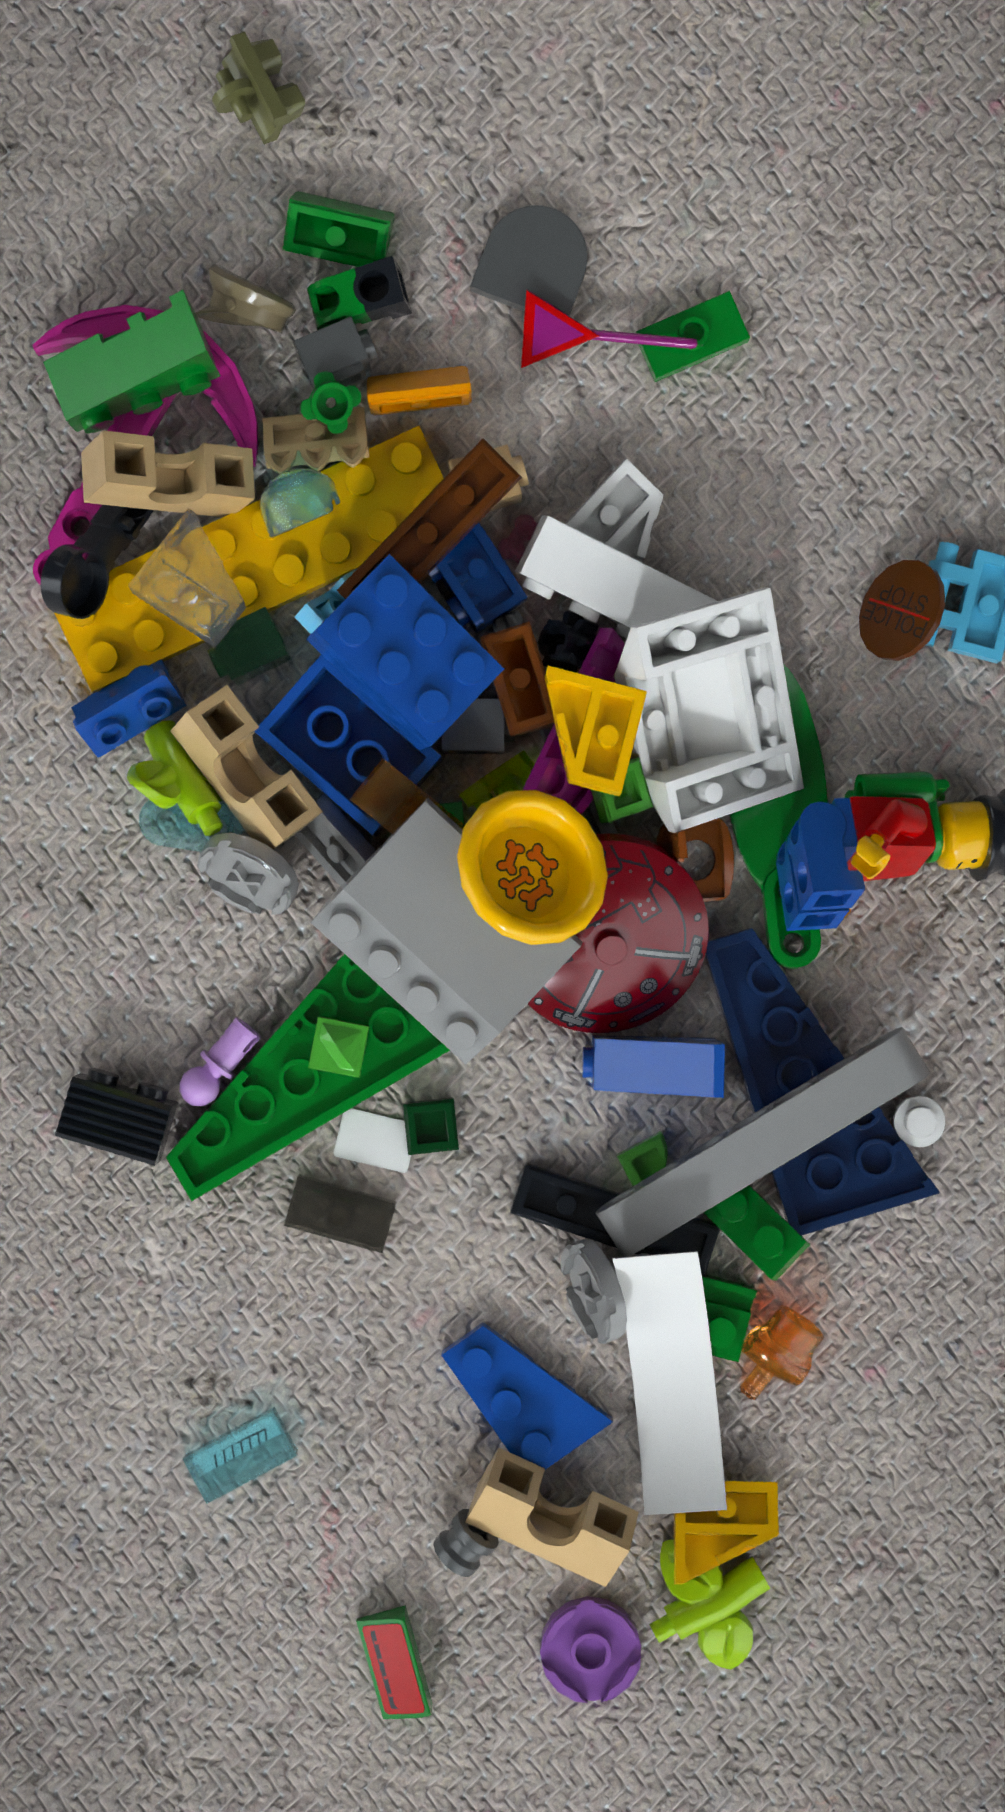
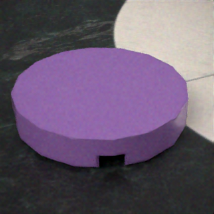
(590, 1649)

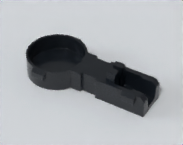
(80, 585)

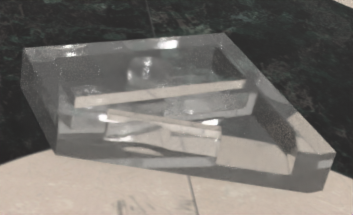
(190, 582)

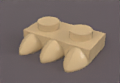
(299, 441)

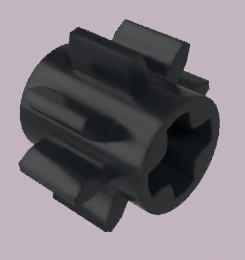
(567, 641)

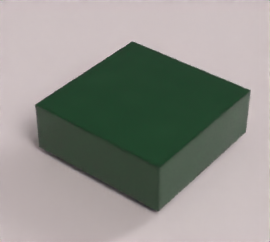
(430, 1126)

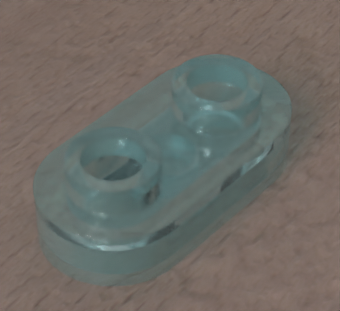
(184, 834)

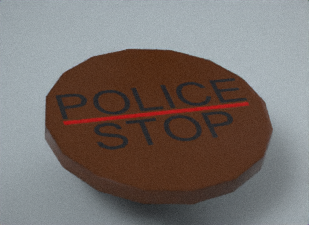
(902, 610)

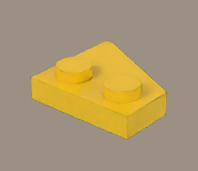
(594, 727)
(715, 1537)

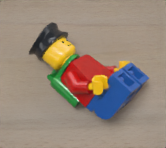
(882, 833)

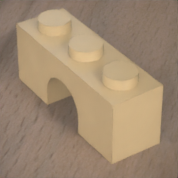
(129, 473)
(221, 745)
(581, 1538)

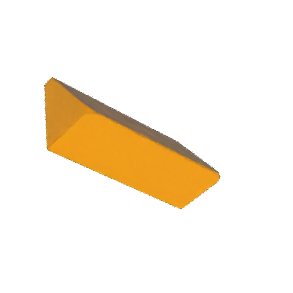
(419, 390)

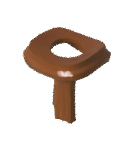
(717, 836)

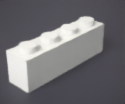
(600, 578)

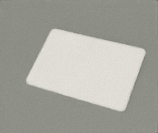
(373, 1140)

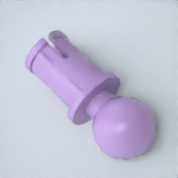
(201, 1084)

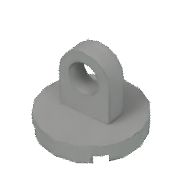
(249, 872)
(594, 1291)

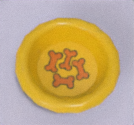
(532, 867)

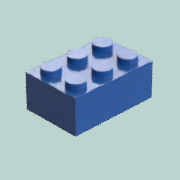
(405, 653)
(340, 738)

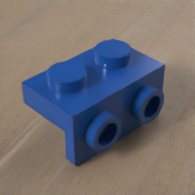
(478, 581)

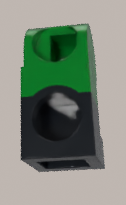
(360, 293)

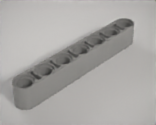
(762, 1142)

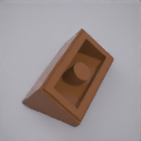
(522, 682)

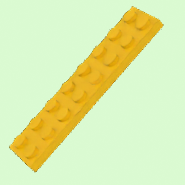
(264, 569)

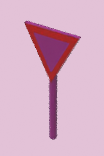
(553, 331)

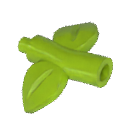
(176, 779)
(712, 1608)

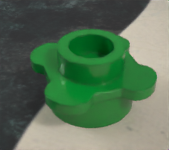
(345, 397)

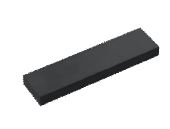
(572, 1206)

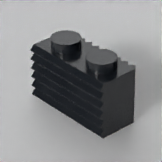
(116, 1116)

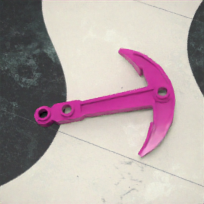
(227, 393)

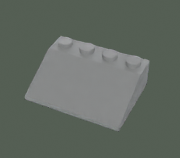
(425, 943)

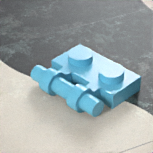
(980, 619)

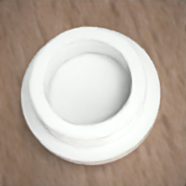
(919, 1121)

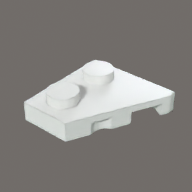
(621, 511)

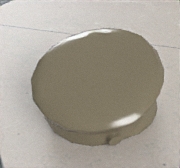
(244, 302)

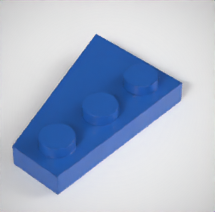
(521, 1400)

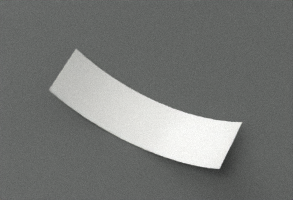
(673, 1383)

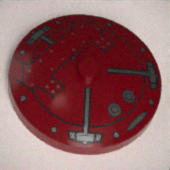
(637, 947)

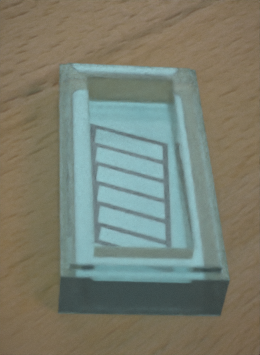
(240, 1455)

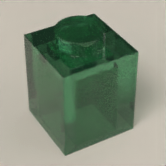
(250, 648)

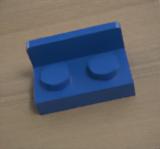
(127, 707)

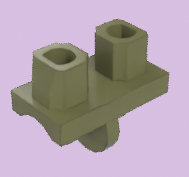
(249, 90)

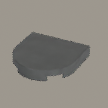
(535, 252)

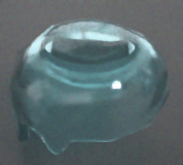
(296, 499)

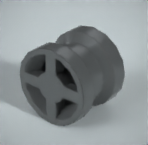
(463, 1546)

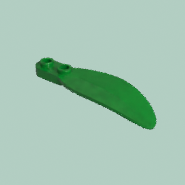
(764, 828)

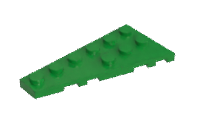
(283, 1099)

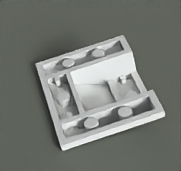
(714, 710)

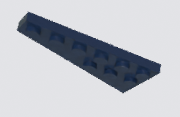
(781, 1048)

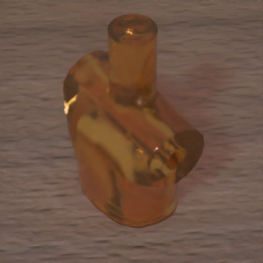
(780, 1349)

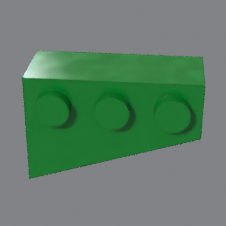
(133, 367)

